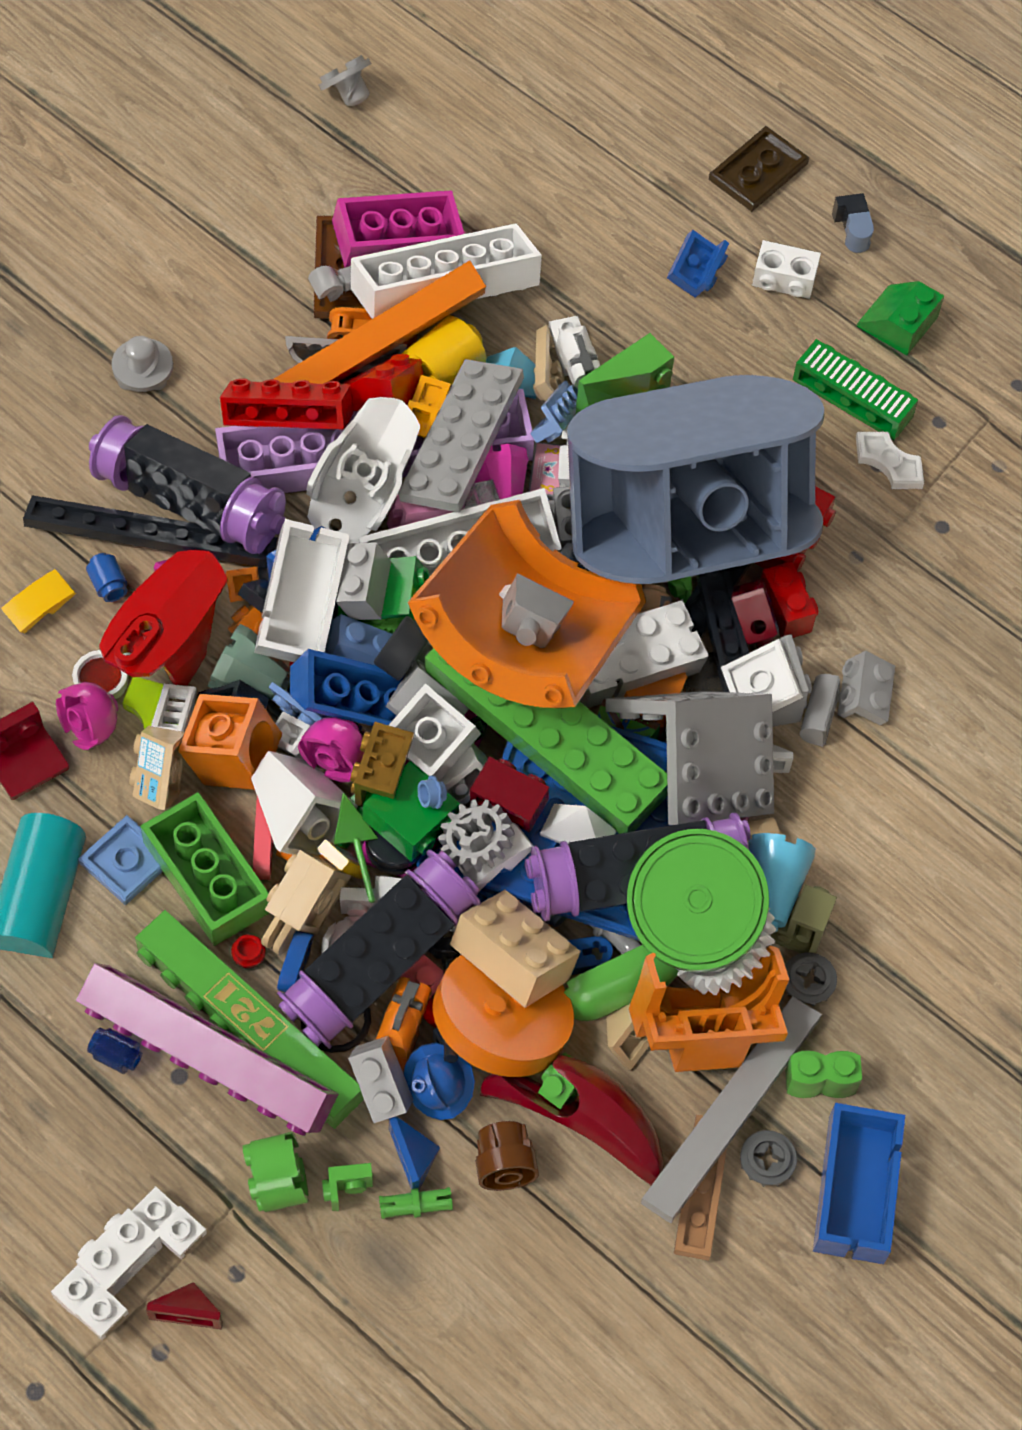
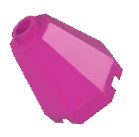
(506, 469)

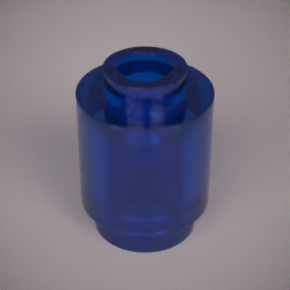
(115, 1050)

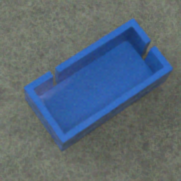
(859, 1183)

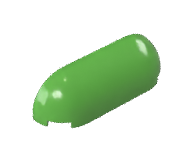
(611, 984)

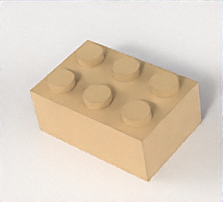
(514, 948)

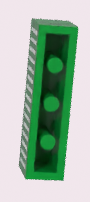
(855, 389)

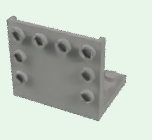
(714, 751)

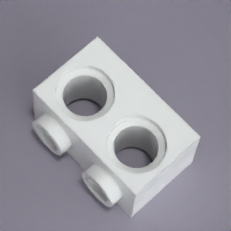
(786, 269)

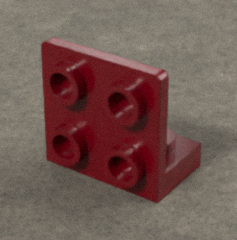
(27, 752)

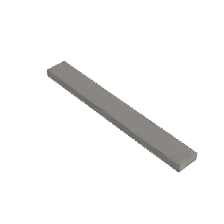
(728, 1114)

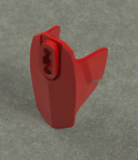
(179, 612)

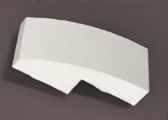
(514, 855)

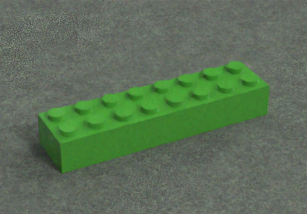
(571, 748)

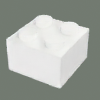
(438, 731)

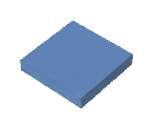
(121, 861)

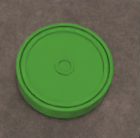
(698, 900)

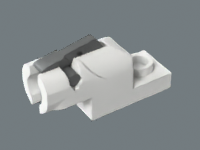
(573, 348)

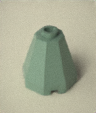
(254, 669)

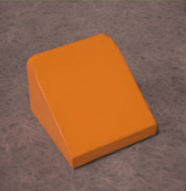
(237, 578)

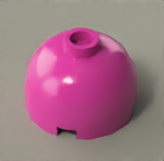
(88, 713)
(333, 746)

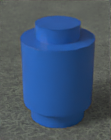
(107, 577)

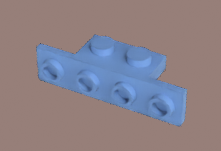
(558, 411)

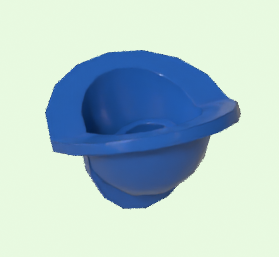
(437, 1086)

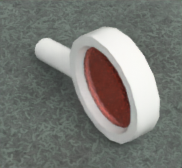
(95, 670)

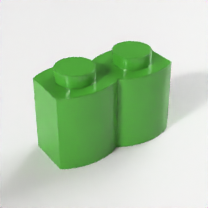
(832, 1075)

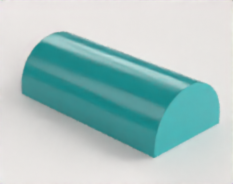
(38, 883)

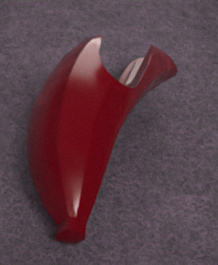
(603, 1113)

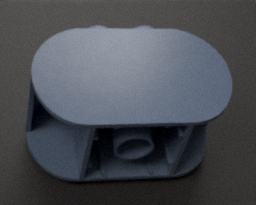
(694, 478)

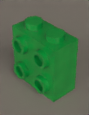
(404, 819)

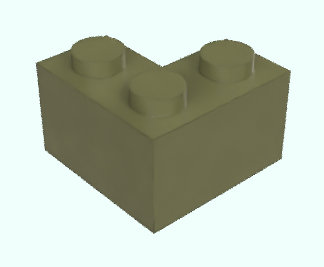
(807, 921)

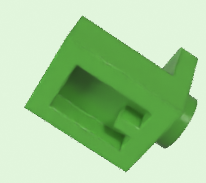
(350, 1178)

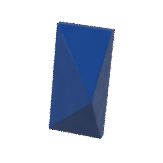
(414, 1151)

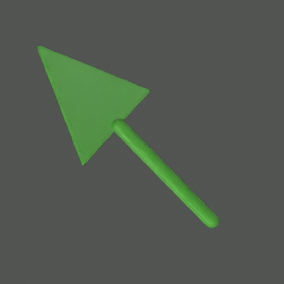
(354, 829)

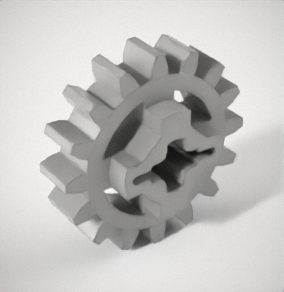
(476, 835)

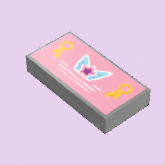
(545, 468)

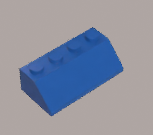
(342, 688)

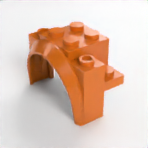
(711, 1028)

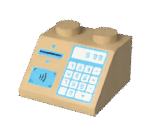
(158, 767)

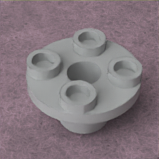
(349, 82)
(142, 364)

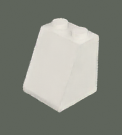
(297, 803)

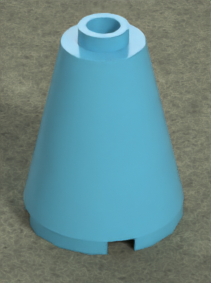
(784, 869)

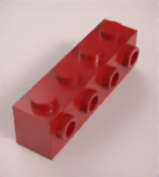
(286, 404)

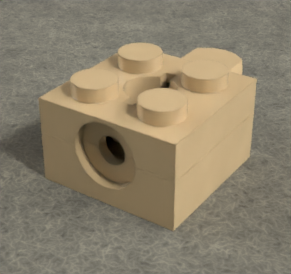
(302, 899)

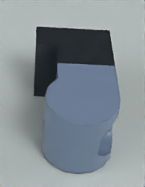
(856, 220)

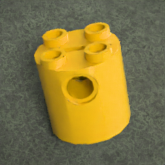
(446, 348)

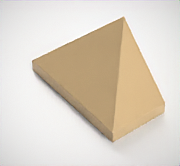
(622, 1038)

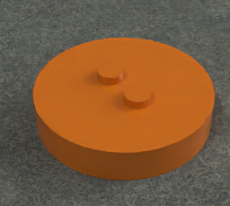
(494, 1028)

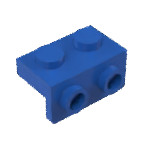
(697, 264)

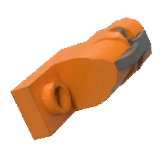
(404, 1017)

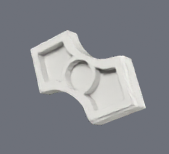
(900, 468)

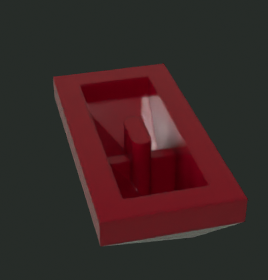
(185, 1307)

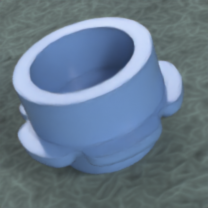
(432, 792)

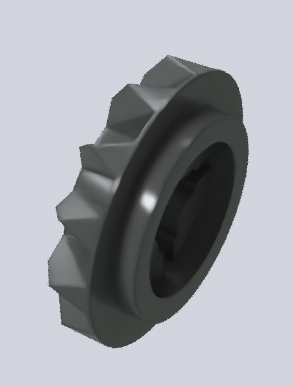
(824, 975)
(781, 1150)

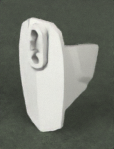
(364, 460)

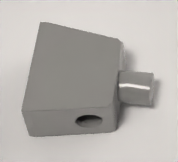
(533, 612)

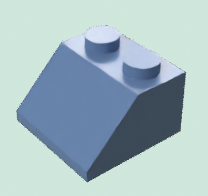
(355, 639)

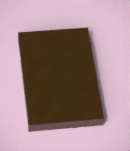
(758, 168)

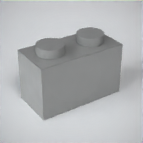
(363, 581)
(380, 1079)

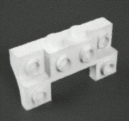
(119, 1254)

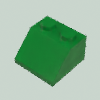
(902, 315)

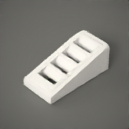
(174, 692)

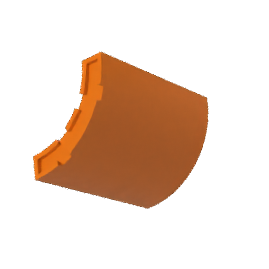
(463, 613)

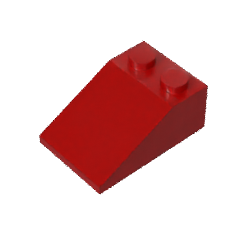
(389, 379)

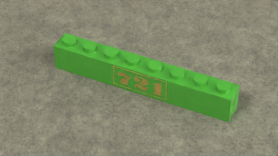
(239, 1008)

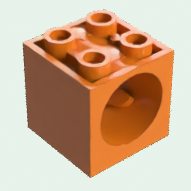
(228, 740)

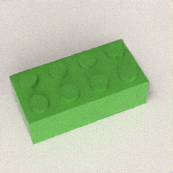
(206, 868)

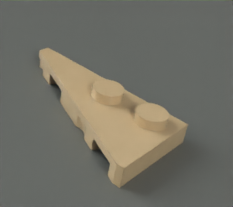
(547, 373)

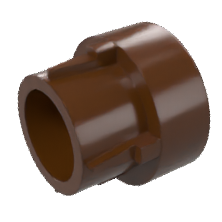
(505, 1157)

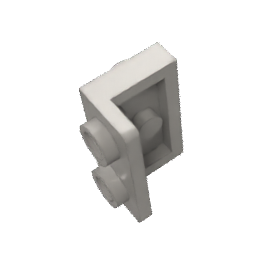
(866, 687)

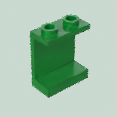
(404, 580)

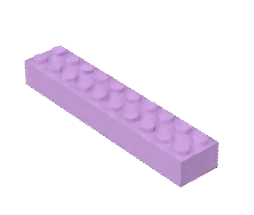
(288, 456)

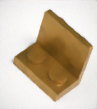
(382, 762)

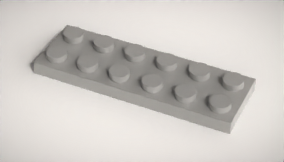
(461, 435)

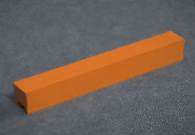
(390, 328)

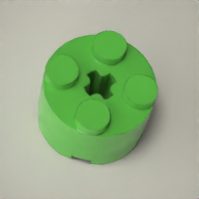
(276, 1171)

